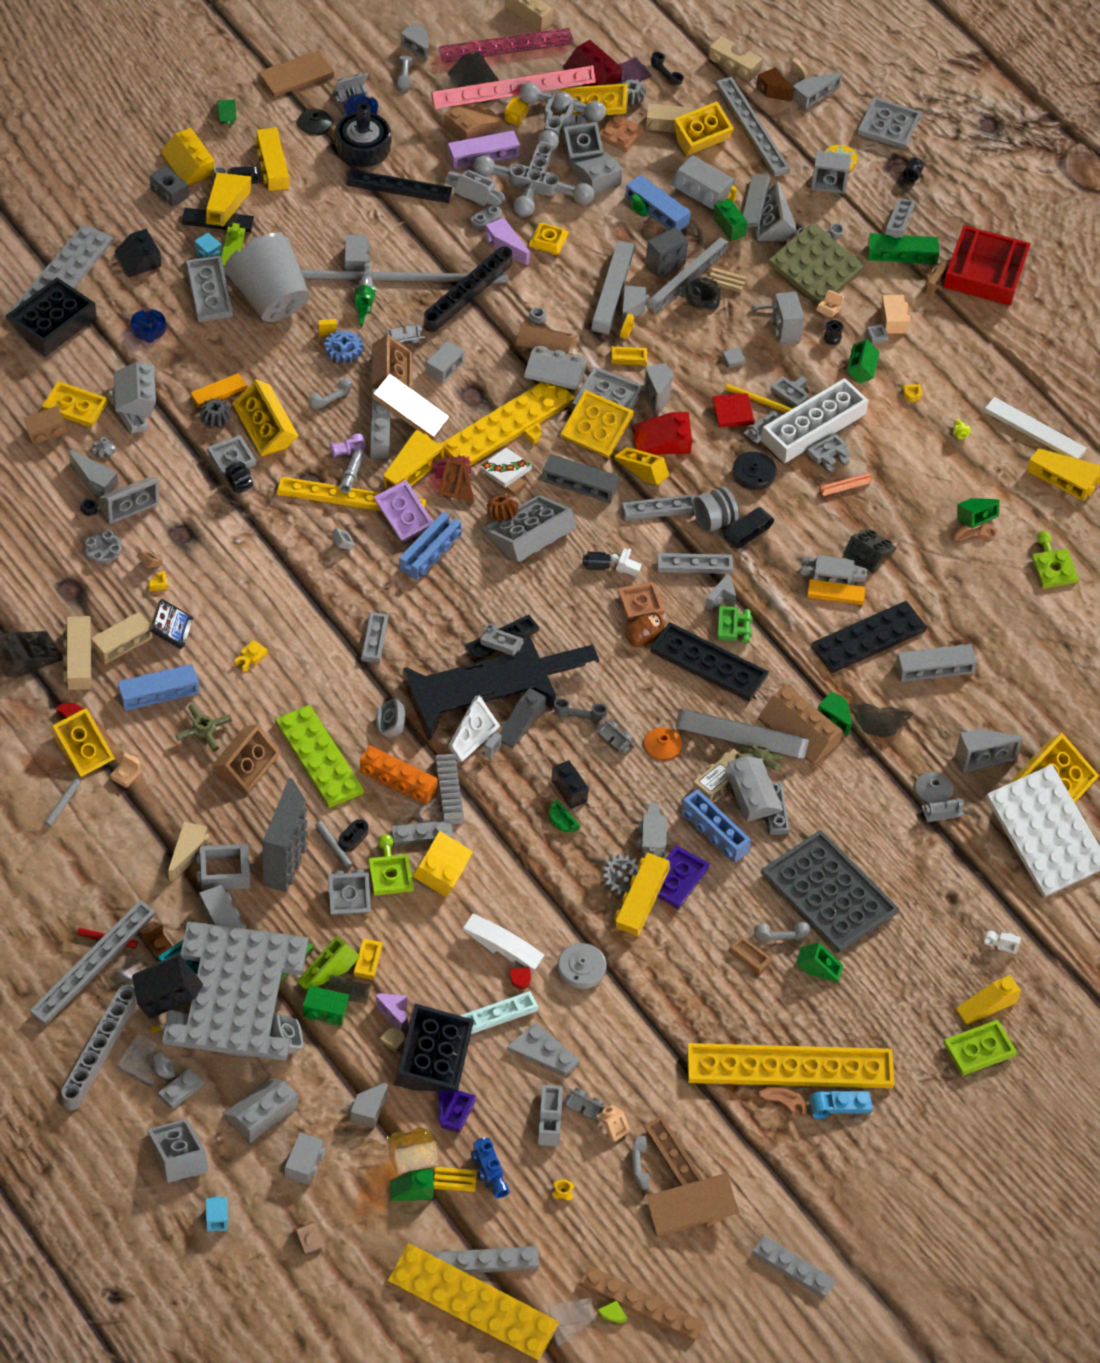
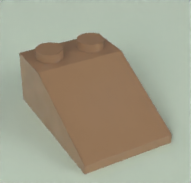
(471, 121)

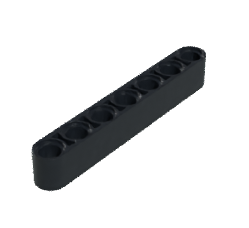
(467, 289)

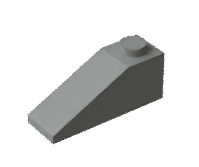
(815, 88)
(94, 475)

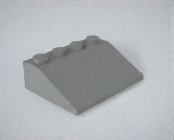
(534, 527)

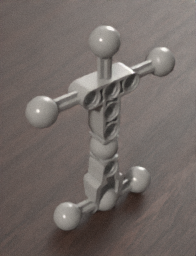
(535, 178)

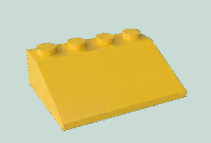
(1068, 763)

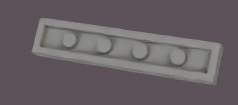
(492, 1259)

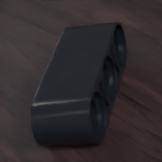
(748, 527)

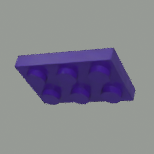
(683, 876)

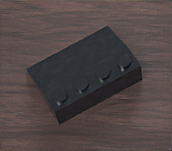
(52, 316)
(433, 1050)

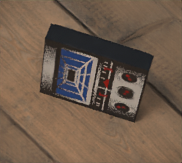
(171, 624)

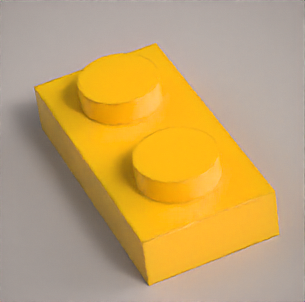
(369, 959)

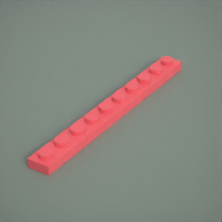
(511, 87)

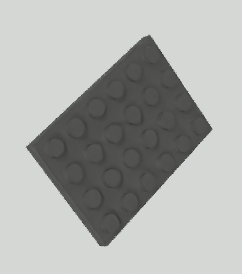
(829, 891)

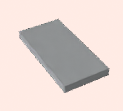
(209, 288)

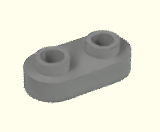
(487, 216)

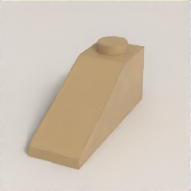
(188, 845)

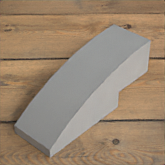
(550, 1115)

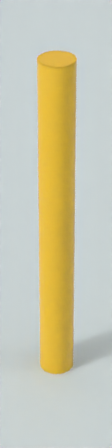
(756, 398)

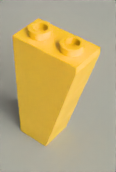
(226, 197)
(413, 460)
(1065, 472)

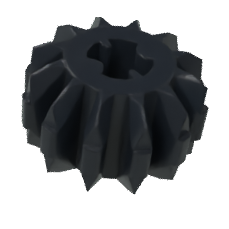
(238, 477)

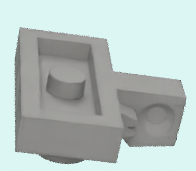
(791, 391)

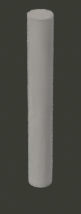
(62, 802)
(334, 845)

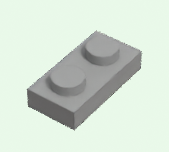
(180, 1089)

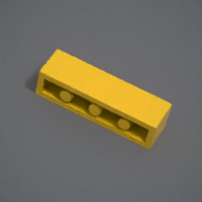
(272, 159)
(642, 894)

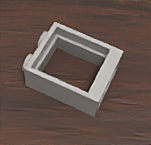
(228, 881)

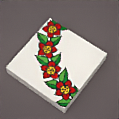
(505, 467)

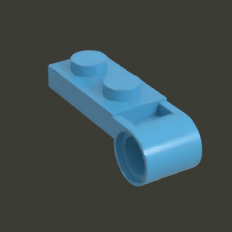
(848, 1102)

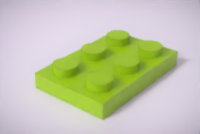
(979, 1047)

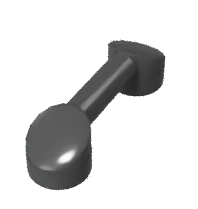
(562, 708)

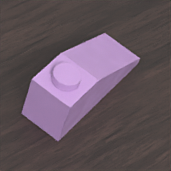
(501, 234)

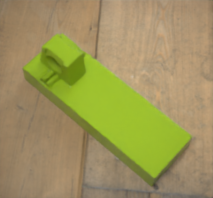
(233, 242)

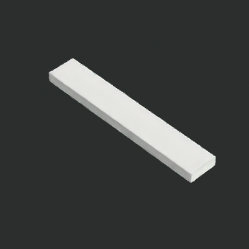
(1034, 429)

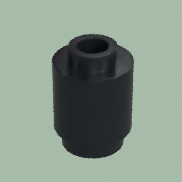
(596, 560)

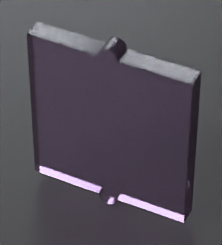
(635, 70)

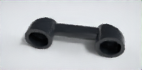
(657, 61)

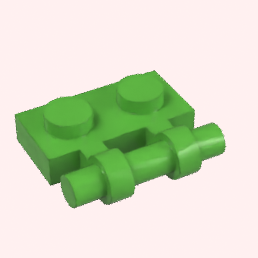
(727, 624)

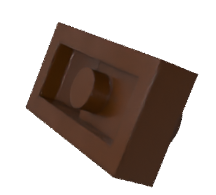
(154, 939)

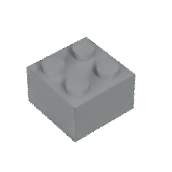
(830, 172)
(787, 317)

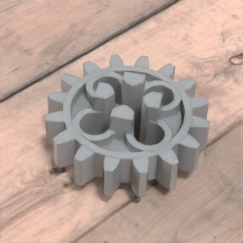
(610, 876)

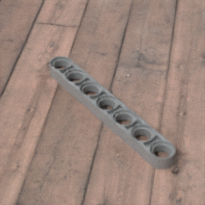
(691, 272)

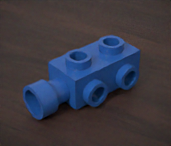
(486, 1159)

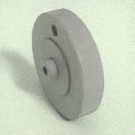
(582, 965)

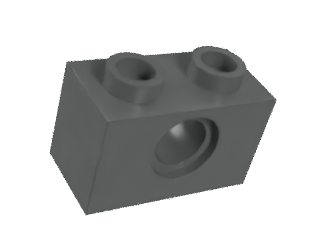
(169, 186)

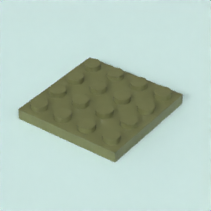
(816, 263)

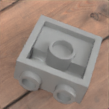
(349, 892)

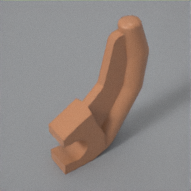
(980, 531)
(786, 1097)

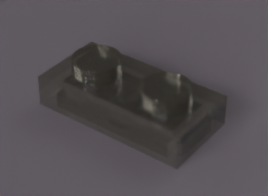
(356, 989)

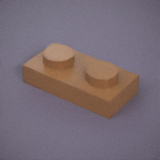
(937, 278)

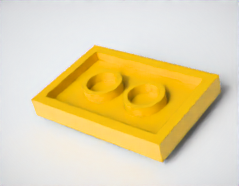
(76, 403)

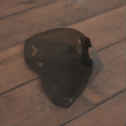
(879, 721)

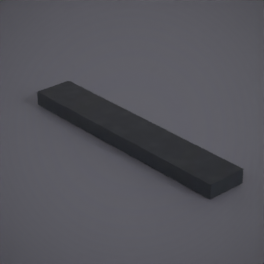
(399, 186)

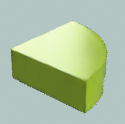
(612, 1313)

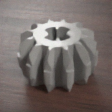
(636, 91)

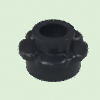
(89, 507)

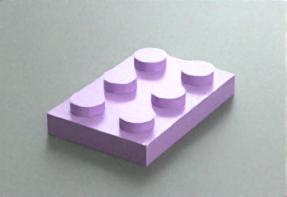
(403, 511)

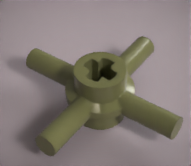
(203, 727)
(763, 753)

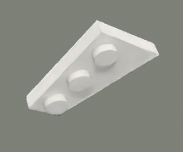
(473, 729)

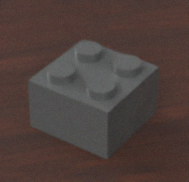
(666, 252)

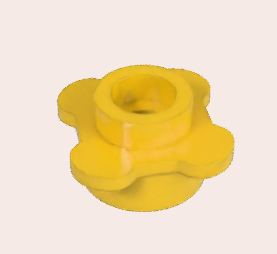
(567, 1186)

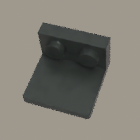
(868, 549)

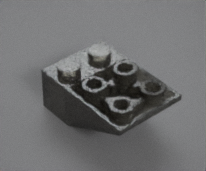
(27, 652)

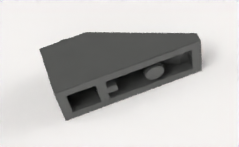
(523, 717)

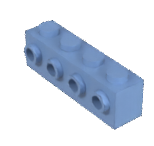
(715, 826)

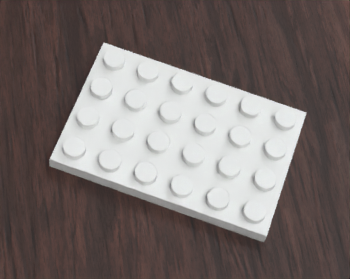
(1046, 830)

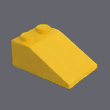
(82, 742)
(442, 864)

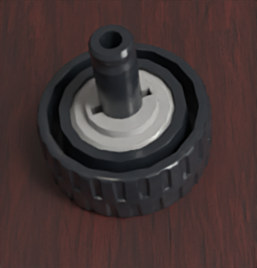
(363, 137)

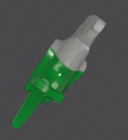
(364, 293)

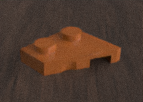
(456, 481)

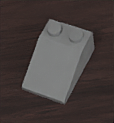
(597, 170)
(986, 749)
(178, 1150)

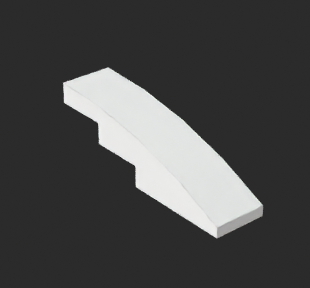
(501, 940)

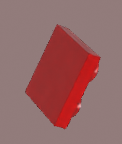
(733, 410)

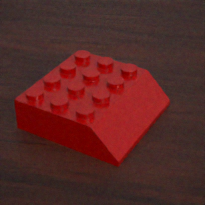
(986, 265)

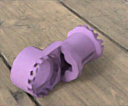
(347, 446)

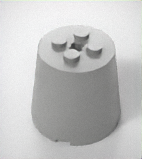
(269, 277)

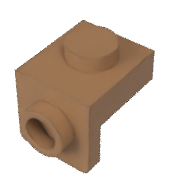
(308, 1236)

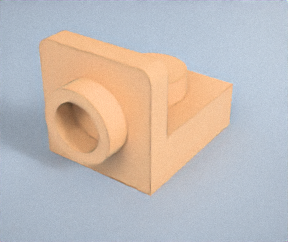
(127, 770)
(615, 1122)

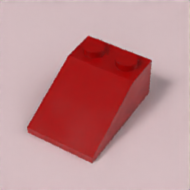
(664, 434)

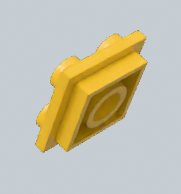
(552, 245)

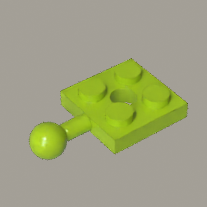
(1059, 558)
(382, 865)

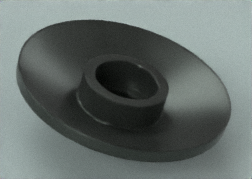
(315, 121)

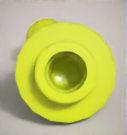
(960, 430)

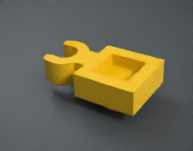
(252, 653)

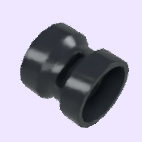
(913, 169)
(833, 332)

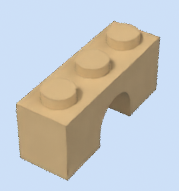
(745, 66)

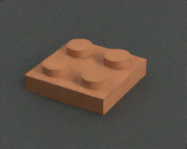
(621, 133)
(640, 600)

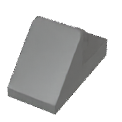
(722, 593)

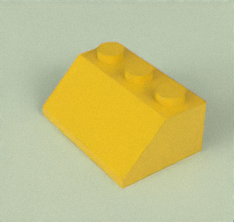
(702, 128)
(188, 157)

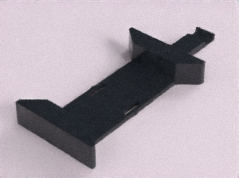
(497, 676)

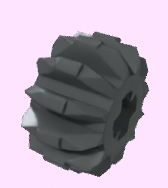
(215, 412)

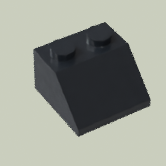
(138, 253)

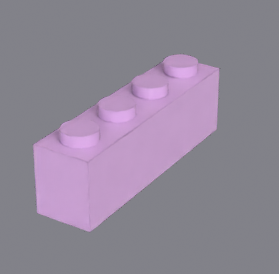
(496, 146)

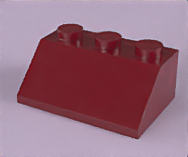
(605, 68)

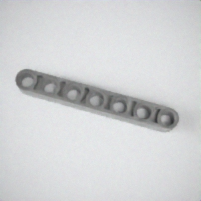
(613, 287)
(741, 733)
(98, 1056)

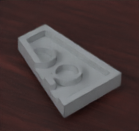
(543, 1048)

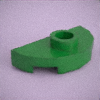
(562, 818)

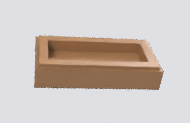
(750, 955)

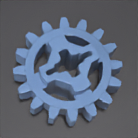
(343, 346)

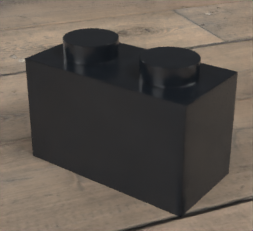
(569, 784)

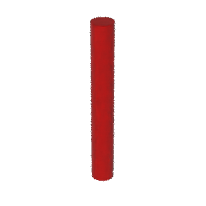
(98, 935)

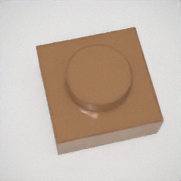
(148, 559)

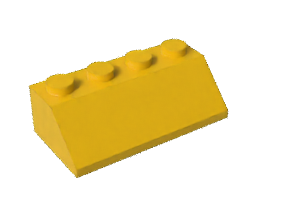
(264, 418)

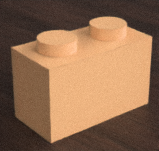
(894, 313)

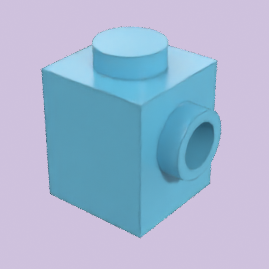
(207, 246)

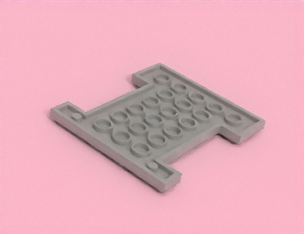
(238, 991)

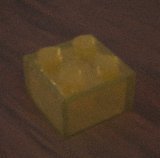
(412, 1150)

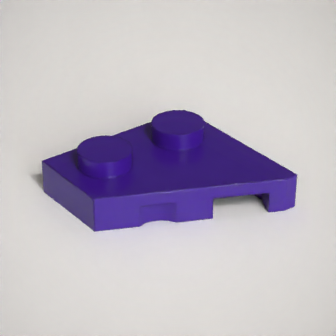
(455, 1109)

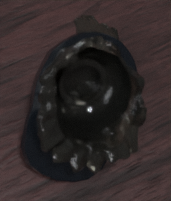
(702, 293)

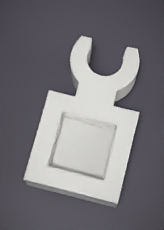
(1005, 942)

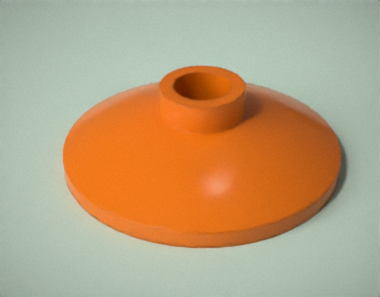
(663, 749)

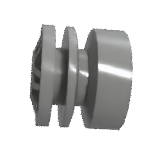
(715, 509)

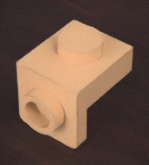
(831, 304)

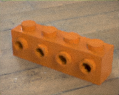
(398, 775)

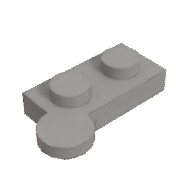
(500, 640)

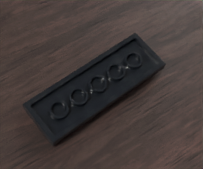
(868, 636)
(709, 661)

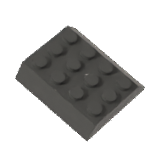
(285, 839)

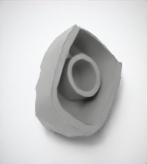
(390, 718)
(288, 1028)

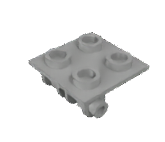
(346, 87)

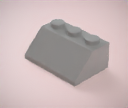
(702, 182)
(555, 367)
(135, 389)
(130, 499)
(752, 788)
(262, 1108)

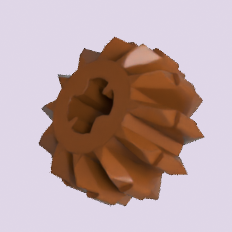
(502, 507)

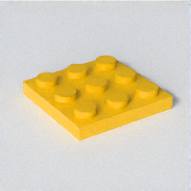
(597, 424)

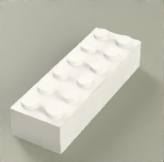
(814, 420)

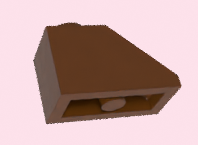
(774, 85)

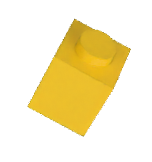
(516, 111)

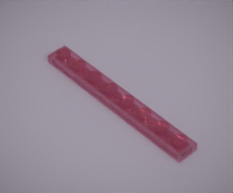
(507, 44)

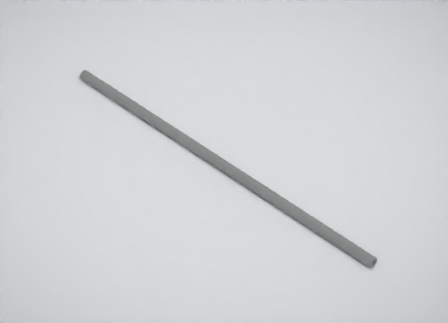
(390, 276)

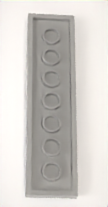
(72, 261)

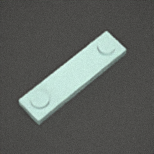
(502, 1011)

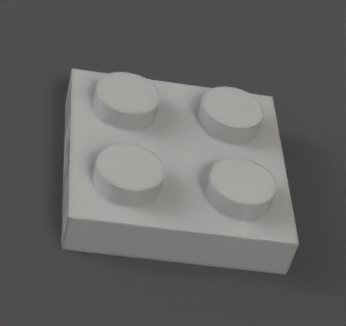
(231, 451)

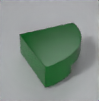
(638, 205)

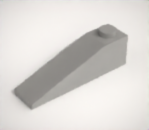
(776, 219)

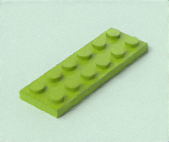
(319, 756)

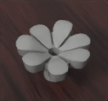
(104, 447)

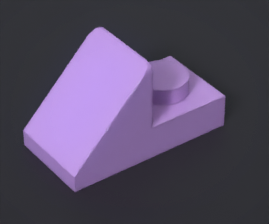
(392, 1008)

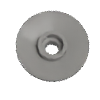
(930, 793)

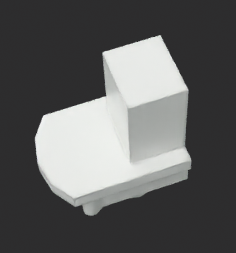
(624, 564)

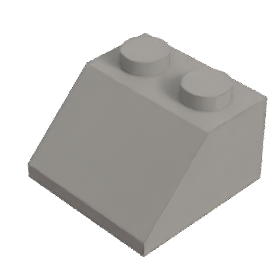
(582, 140)
(658, 386)

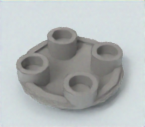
(103, 547)

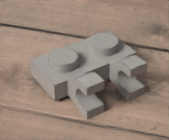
(826, 449)

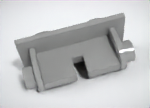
(412, 333)
(755, 431)
(621, 740)
(943, 810)
(578, 1100)

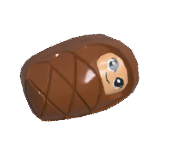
(645, 629)

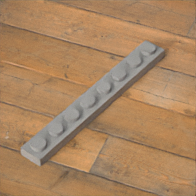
(753, 126)
(92, 962)

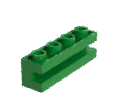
(906, 249)

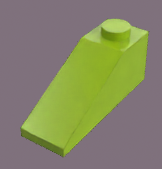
(333, 960)

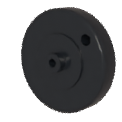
(754, 470)

